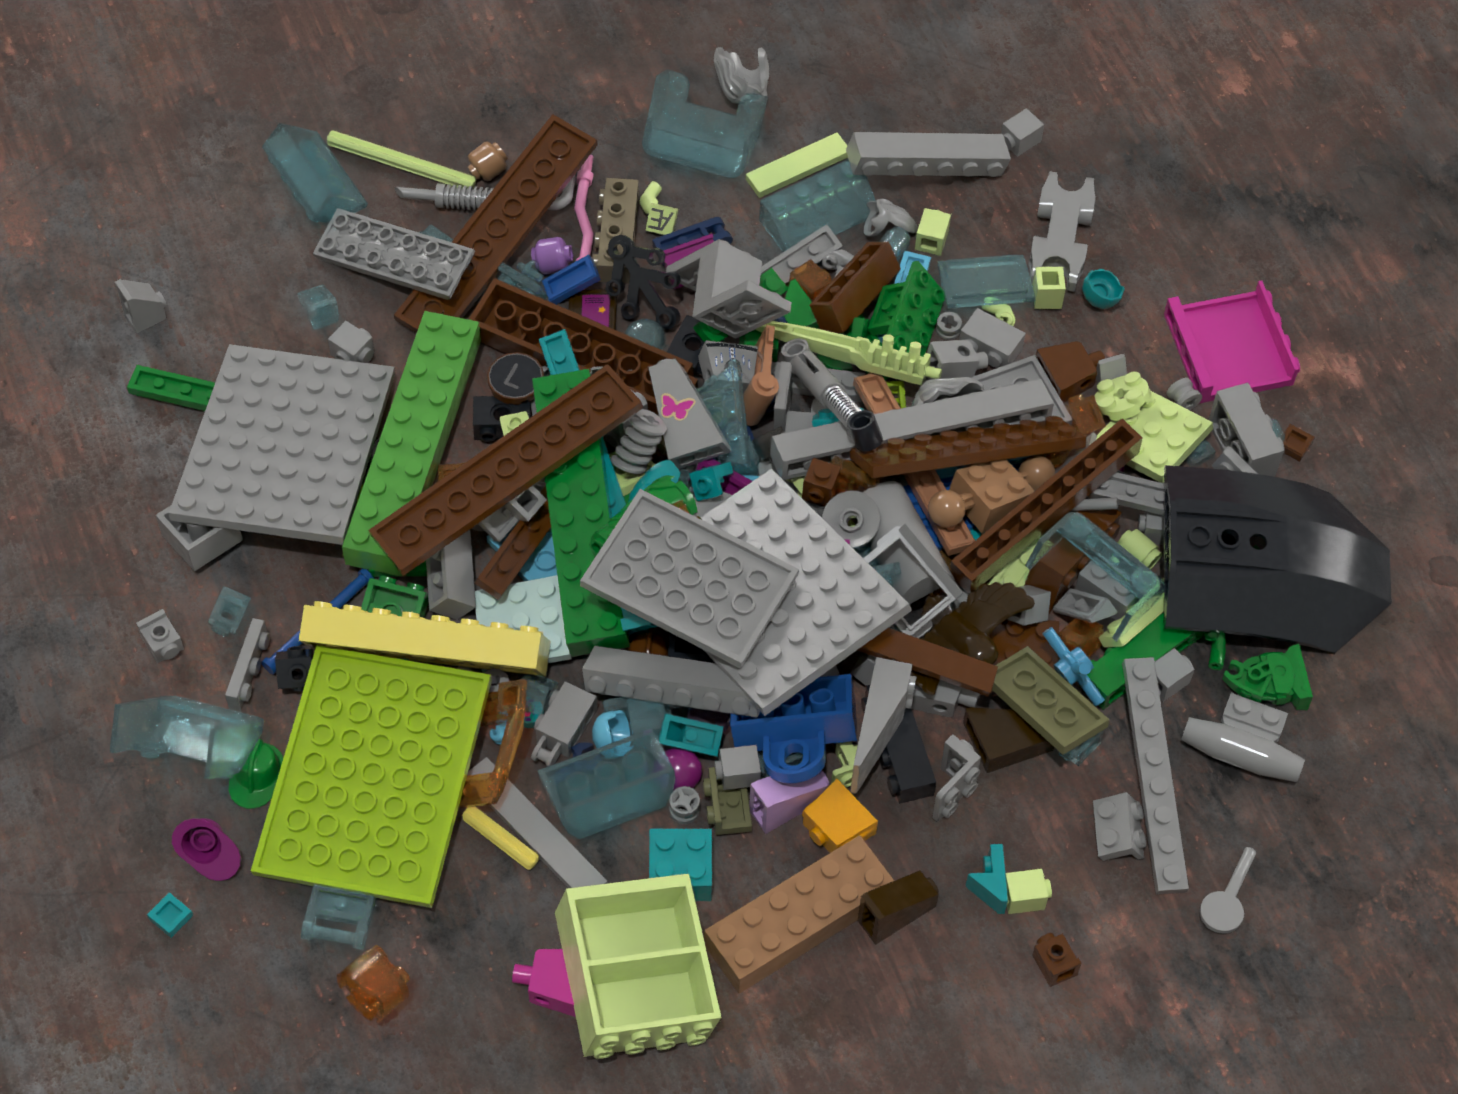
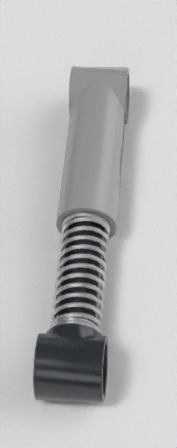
(832, 394)

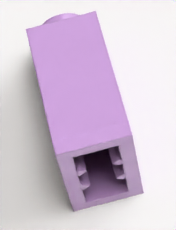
(778, 802)

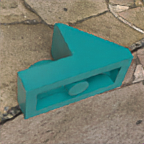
(690, 734)
(991, 884)

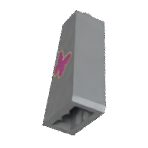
(691, 429)

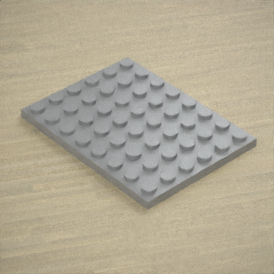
(283, 444)
(828, 609)

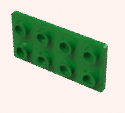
(908, 309)

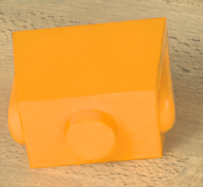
(837, 818)

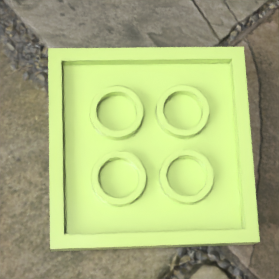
(1168, 435)

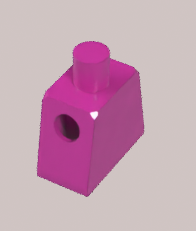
(547, 981)

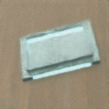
(985, 281)

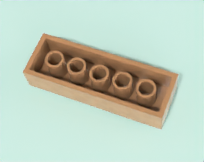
(795, 915)

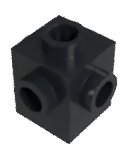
(293, 667)

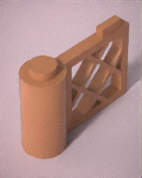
(763, 384)

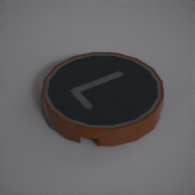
(512, 377)

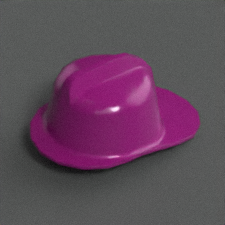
(206, 848)

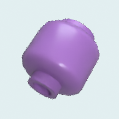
(552, 254)

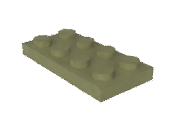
(1047, 701)

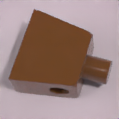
(1069, 368)

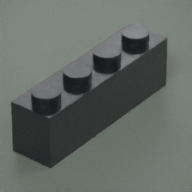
(906, 760)

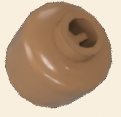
(487, 161)

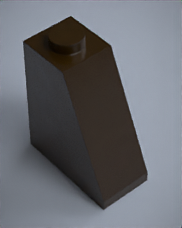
(1003, 737)
(896, 905)

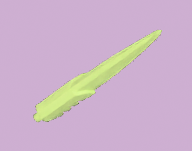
(863, 353)

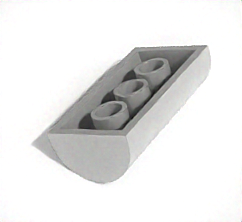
(898, 510)

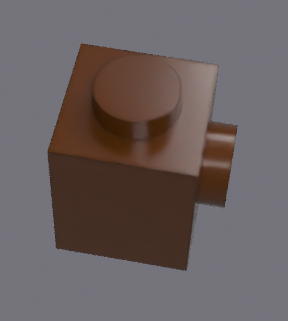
(820, 482)

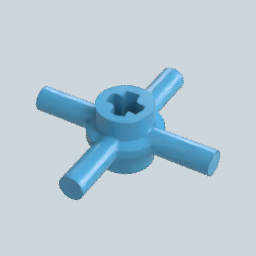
(1073, 666)

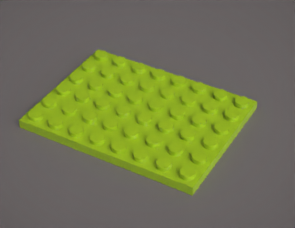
(372, 775)

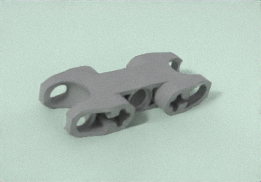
(1065, 211)

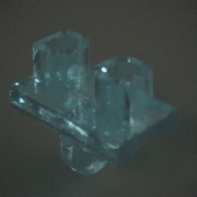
(523, 279)

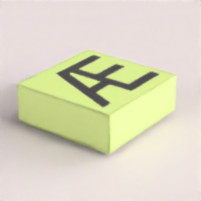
(661, 219)

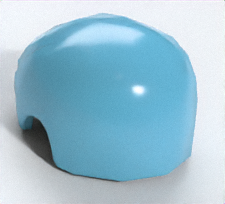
(610, 727)

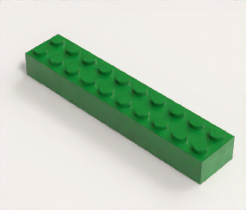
(577, 510)

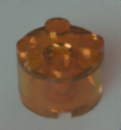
(374, 984)

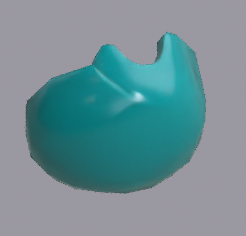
(1102, 289)

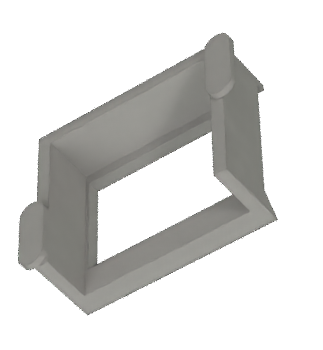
(932, 567)

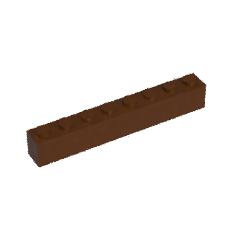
(1045, 506)

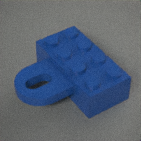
(802, 724)

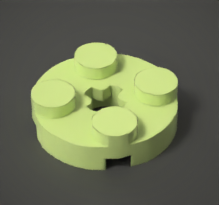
(1131, 387)

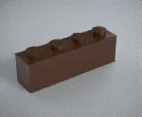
(855, 287)

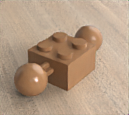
(988, 491)

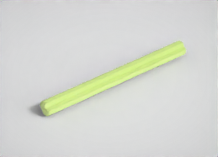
(399, 160)

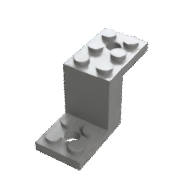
(728, 289)

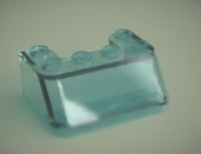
(699, 134)

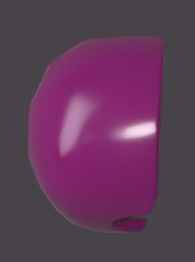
(686, 767)

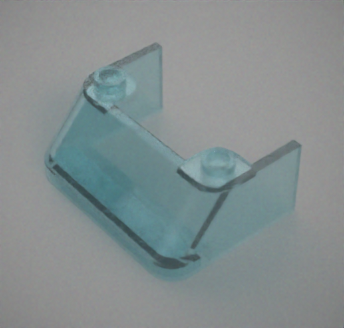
(1110, 557)
(188, 729)

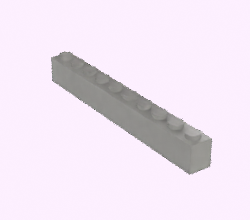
(1008, 405)

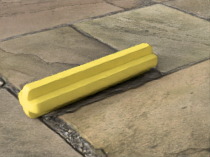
(500, 837)

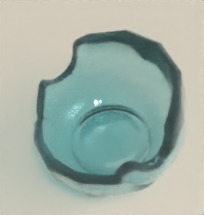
(648, 332)

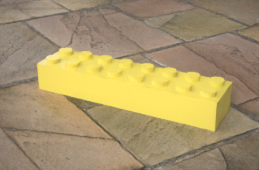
(426, 640)

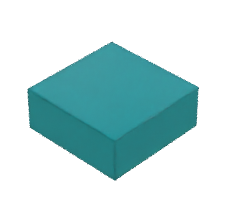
(170, 915)

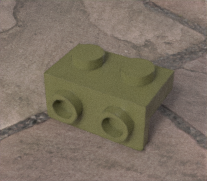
(728, 807)

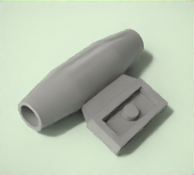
(1246, 739)

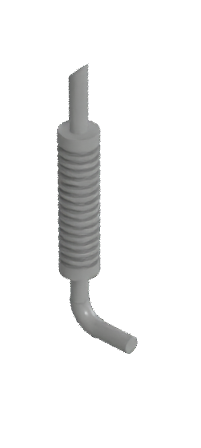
(471, 197)

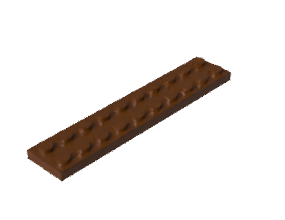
(507, 216)
(505, 469)

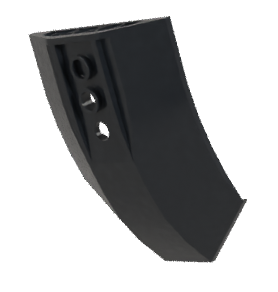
(1307, 587)

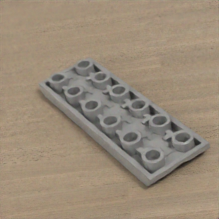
(393, 253)

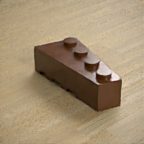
(1064, 562)

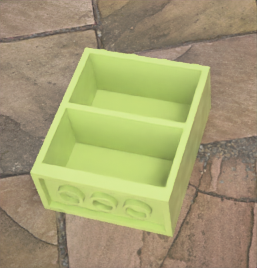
(637, 965)

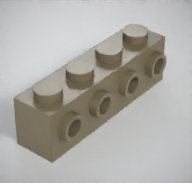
(615, 219)

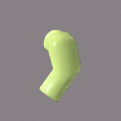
(649, 196)
(1002, 312)

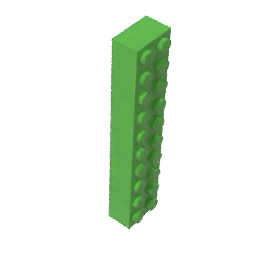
(413, 431)

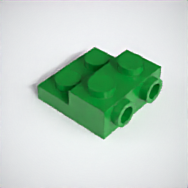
(393, 597)

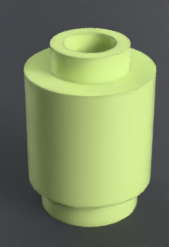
(1141, 547)

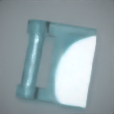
(342, 907)

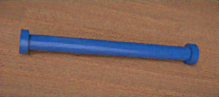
(339, 601)

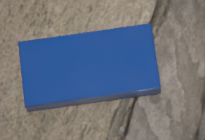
(571, 280)

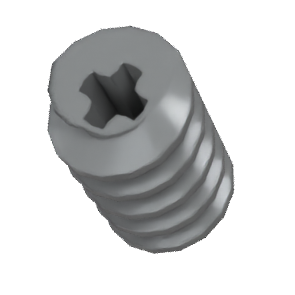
(641, 443)

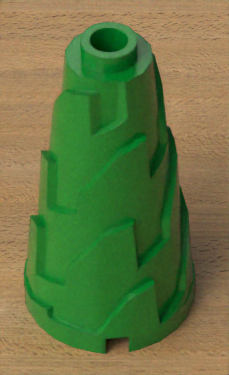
(661, 488)

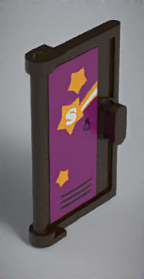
(596, 306)

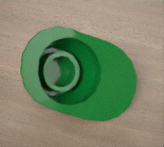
(257, 778)

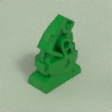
(1272, 678)

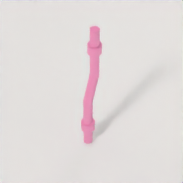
(584, 181)

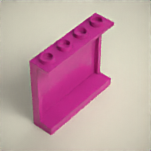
(1232, 342)

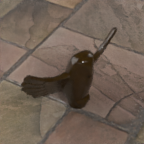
(971, 623)

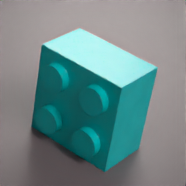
(683, 853)

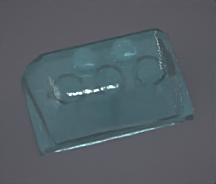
(610, 784)

